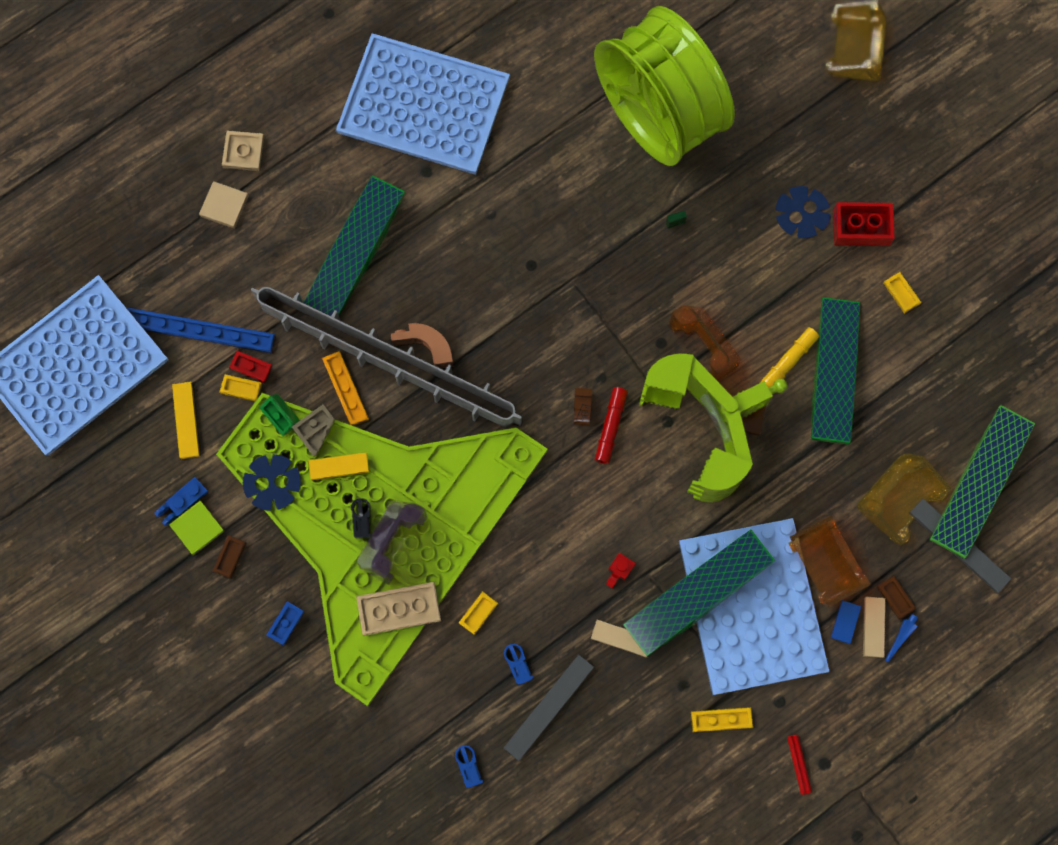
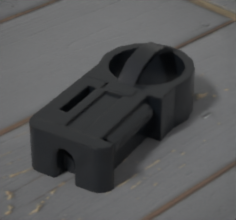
(361, 522)

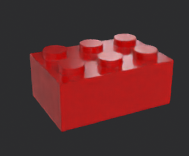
(863, 224)

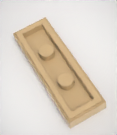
(874, 627)
(615, 637)

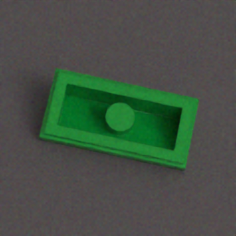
(279, 414)

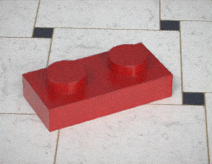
(250, 366)

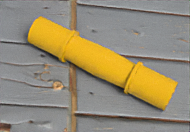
(791, 357)

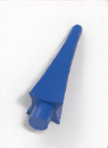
(905, 631)

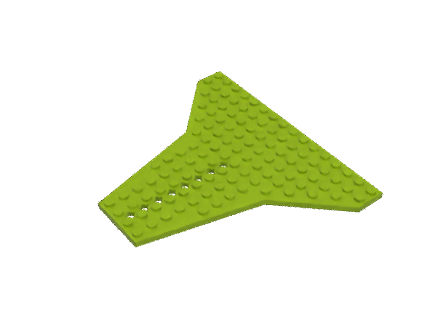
(457, 481)

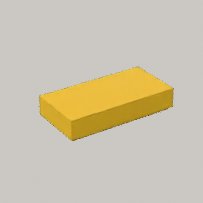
(902, 292)
(240, 388)
(478, 613)

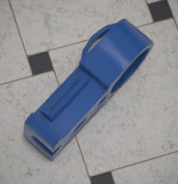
(518, 667)
(469, 770)

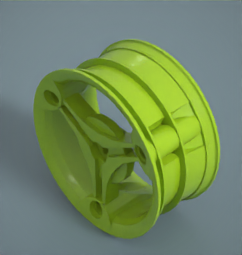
(665, 85)

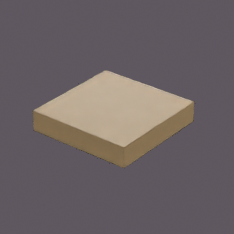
(243, 150)
(223, 204)

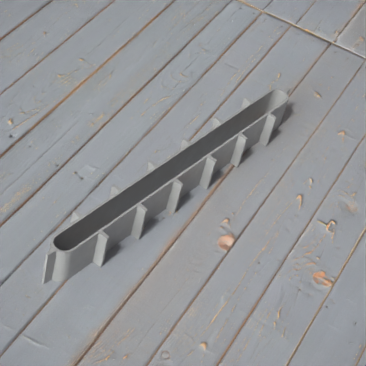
(371, 338)

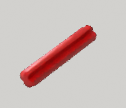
(799, 764)

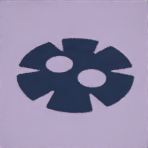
(805, 227)
(280, 495)

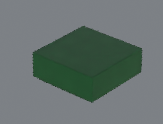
(676, 219)

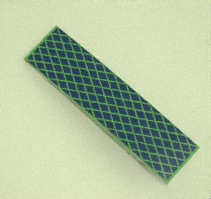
(982, 481)

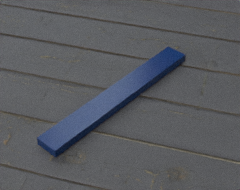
(204, 331)

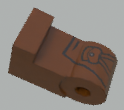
(582, 406)

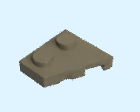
(314, 429)

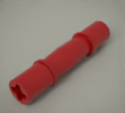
(611, 425)

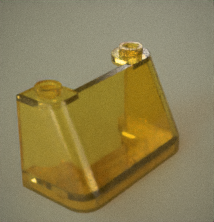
(858, 41)
(899, 492)

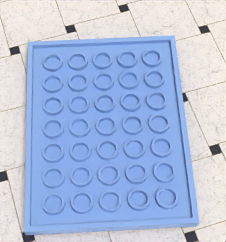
(423, 103)
(75, 365)
(768, 625)

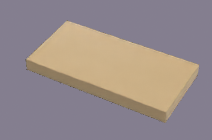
(398, 609)

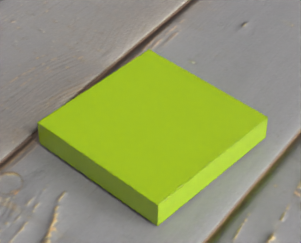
(196, 527)

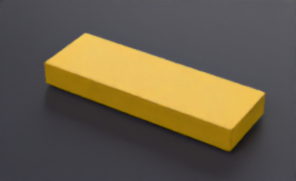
(338, 466)
(721, 719)

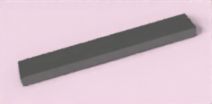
(975, 560)
(548, 707)

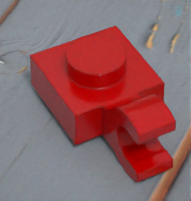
(620, 568)

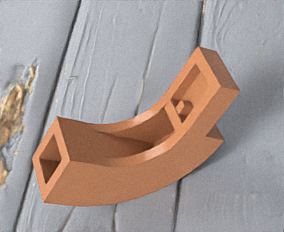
(428, 337)

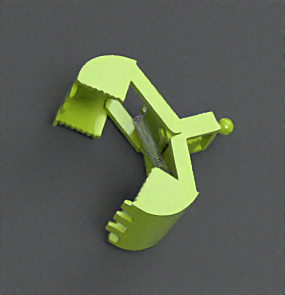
(728, 468)

